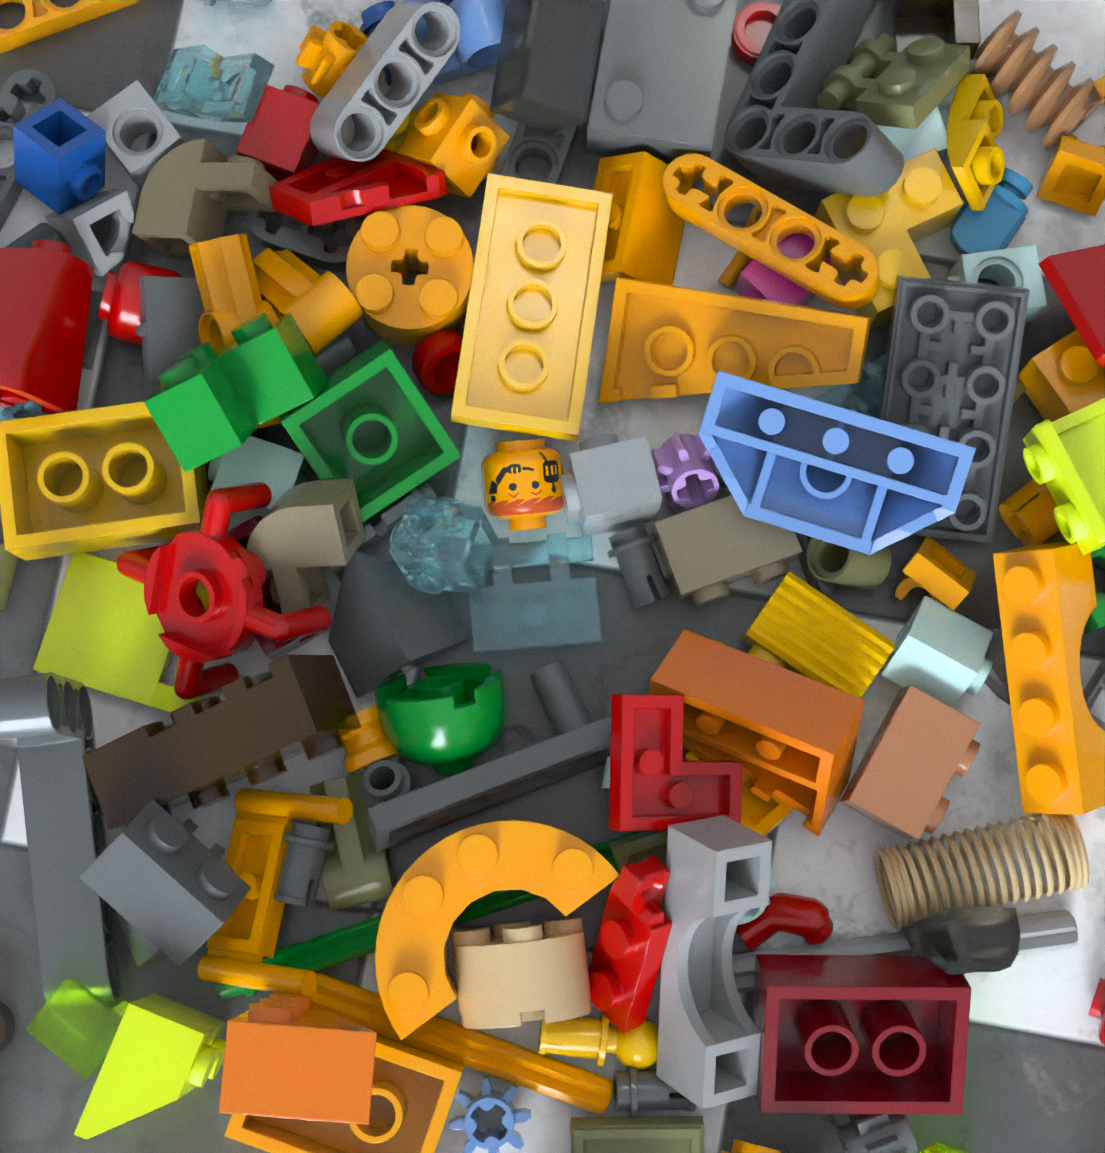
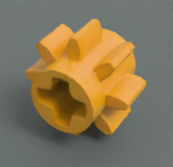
(328, 54)

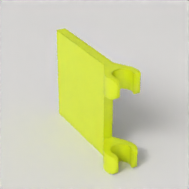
(107, 636)

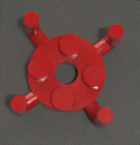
(234, 590)

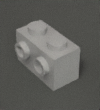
(611, 484)

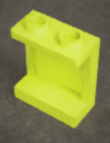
(1071, 463)

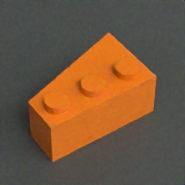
(781, 725)
(297, 1063)

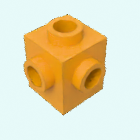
(457, 138)

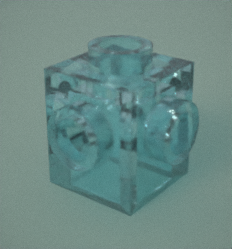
(443, 545)

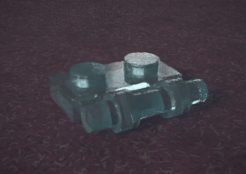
(537, 612)

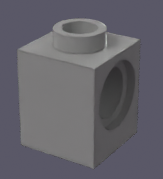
(126, 118)

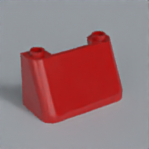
(43, 325)

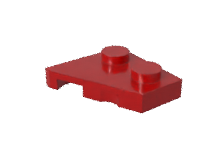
(354, 188)

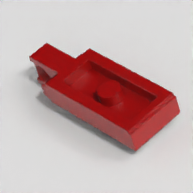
(630, 944)

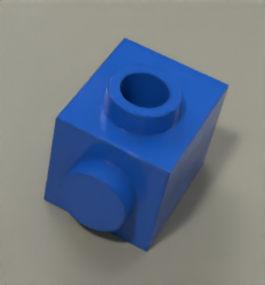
(59, 156)

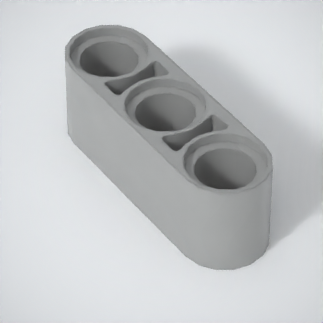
(411, 71)

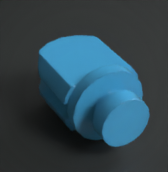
(998, 222)

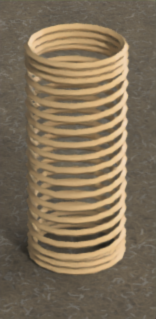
(1064, 852)

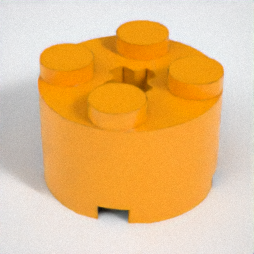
(406, 241)

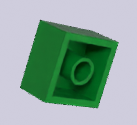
(371, 429)

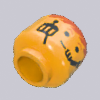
(522, 483)

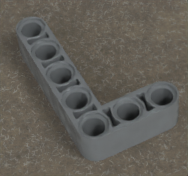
(777, 120)
(65, 829)

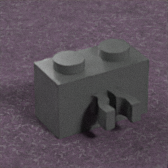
(166, 882)

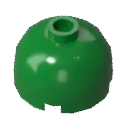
(444, 716)

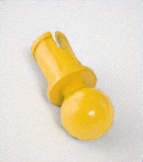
(595, 1038)

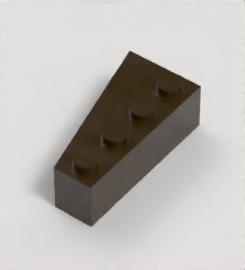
(216, 743)

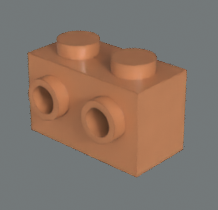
(912, 764)

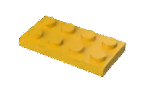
(532, 308)

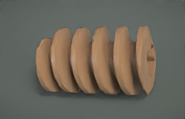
(1034, 81)

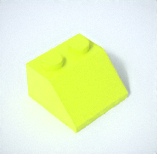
(152, 1061)

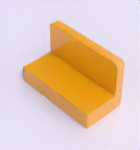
(642, 228)

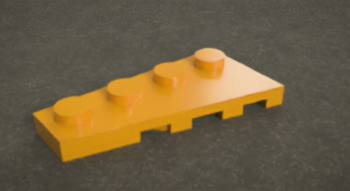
(678, 338)

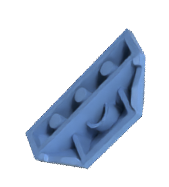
(829, 466)

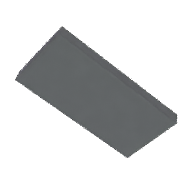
(956, 378)

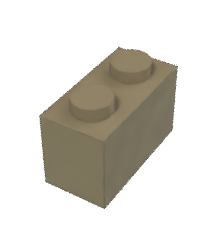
(720, 546)

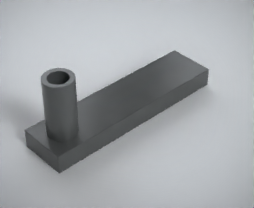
(575, 749)

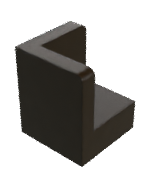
(944, 19)

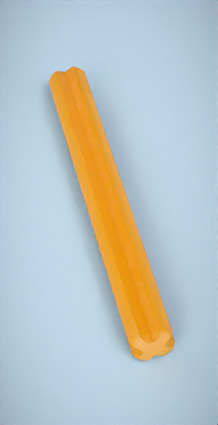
(471, 1048)

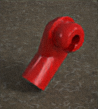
(791, 915)

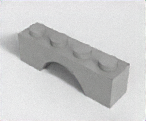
(704, 1032)

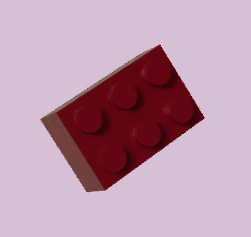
(860, 1035)

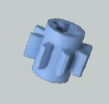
(486, 1100)

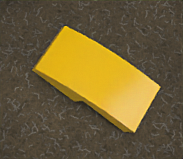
(971, 129)

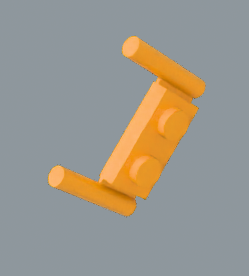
(257, 858)

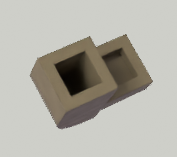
(192, 191)
(304, 532)

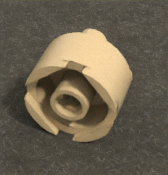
(521, 973)

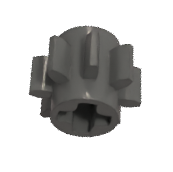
(877, 1134)

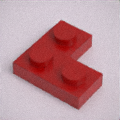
(648, 772)

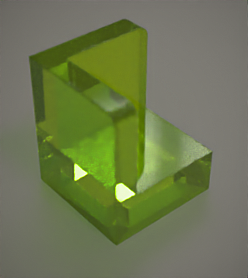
(77, 1026)

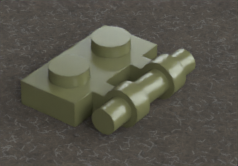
(893, 85)

